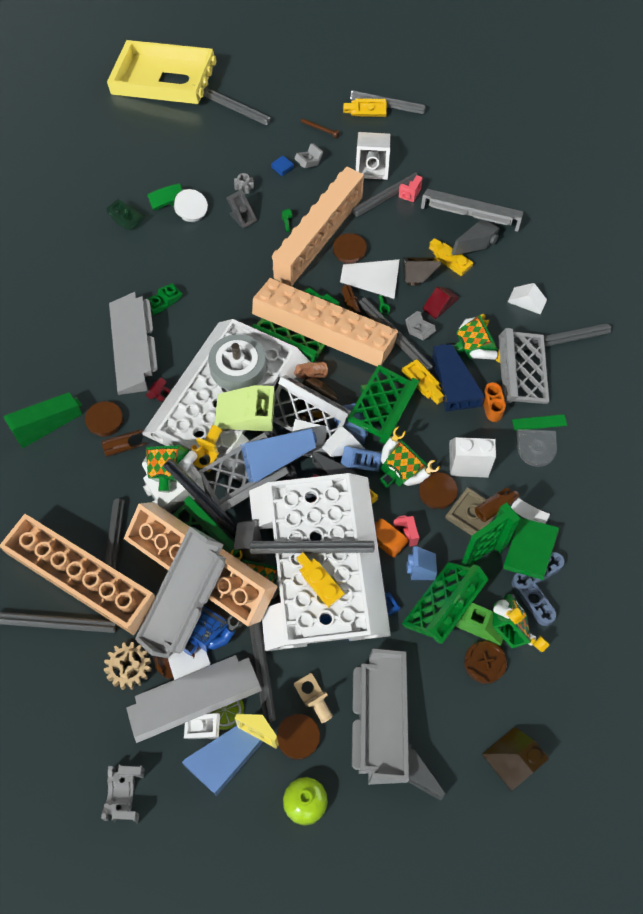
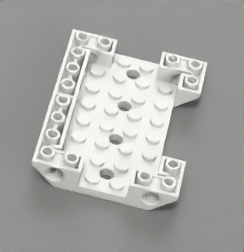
(192, 399)
(338, 514)

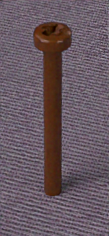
(335, 133)

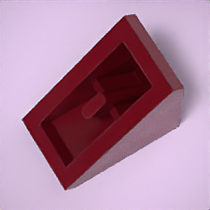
(439, 302)

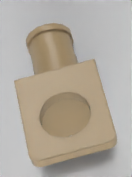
(315, 698)

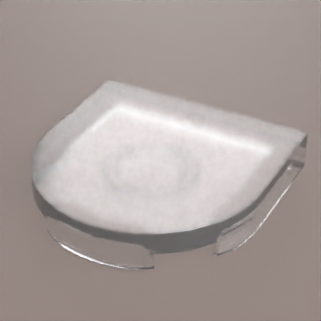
(536, 446)

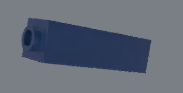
(455, 380)

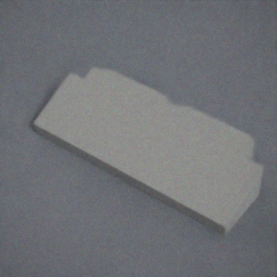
(471, 207)
(132, 346)
(182, 595)
(191, 697)
(382, 726)

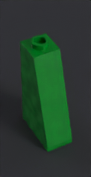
(42, 418)

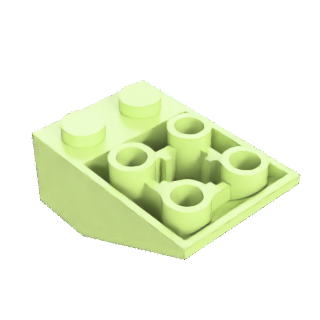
(246, 409)

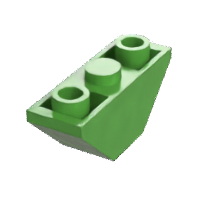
(479, 621)

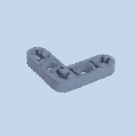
(531, 587)

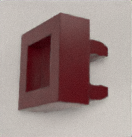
(156, 390)

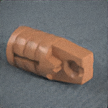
(311, 369)

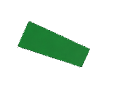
(539, 422)

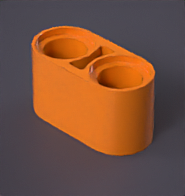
(494, 402)
(389, 538)

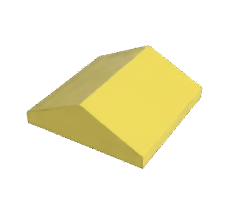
(258, 727)

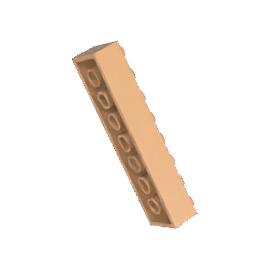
(317, 226)
(324, 322)
(78, 573)
(239, 587)

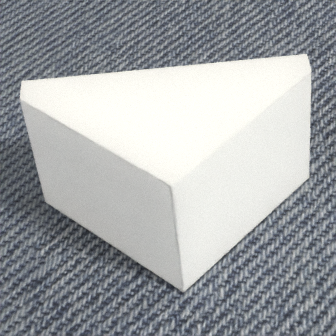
(528, 297)
(335, 444)

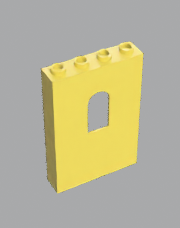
(142, 65)

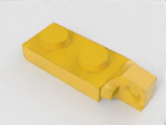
(366, 107)
(457, 263)
(427, 383)
(319, 580)

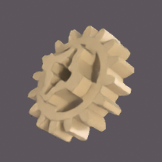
(118, 663)

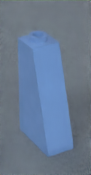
(272, 453)
(222, 758)

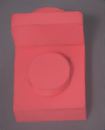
(411, 192)
(409, 528)

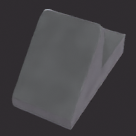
(241, 209)
(246, 533)

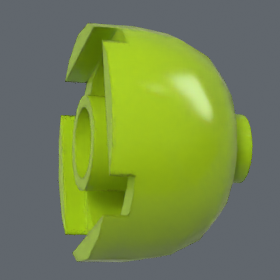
(305, 801)

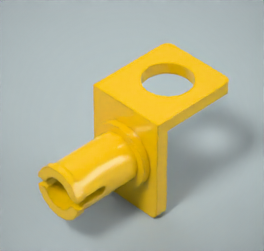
(209, 446)

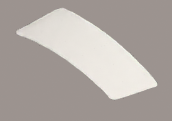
(529, 512)

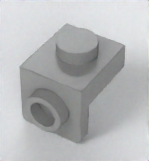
(309, 158)
(419, 327)

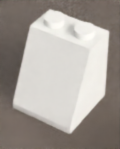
(373, 155)
(471, 456)
(175, 498)

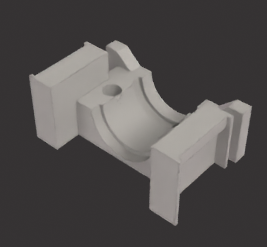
(121, 793)

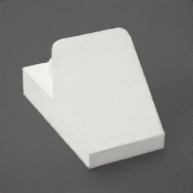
(203, 727)

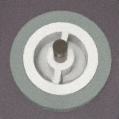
(237, 362)

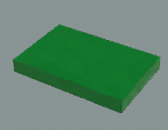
(531, 548)

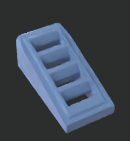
(350, 457)

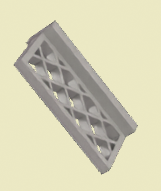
(509, 363)
(310, 397)
(241, 493)

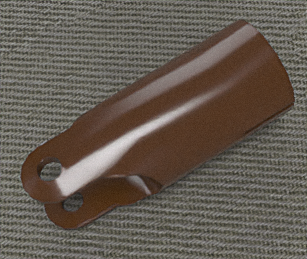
(120, 444)
(491, 506)

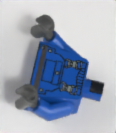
(211, 631)

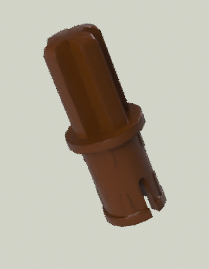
(350, 299)

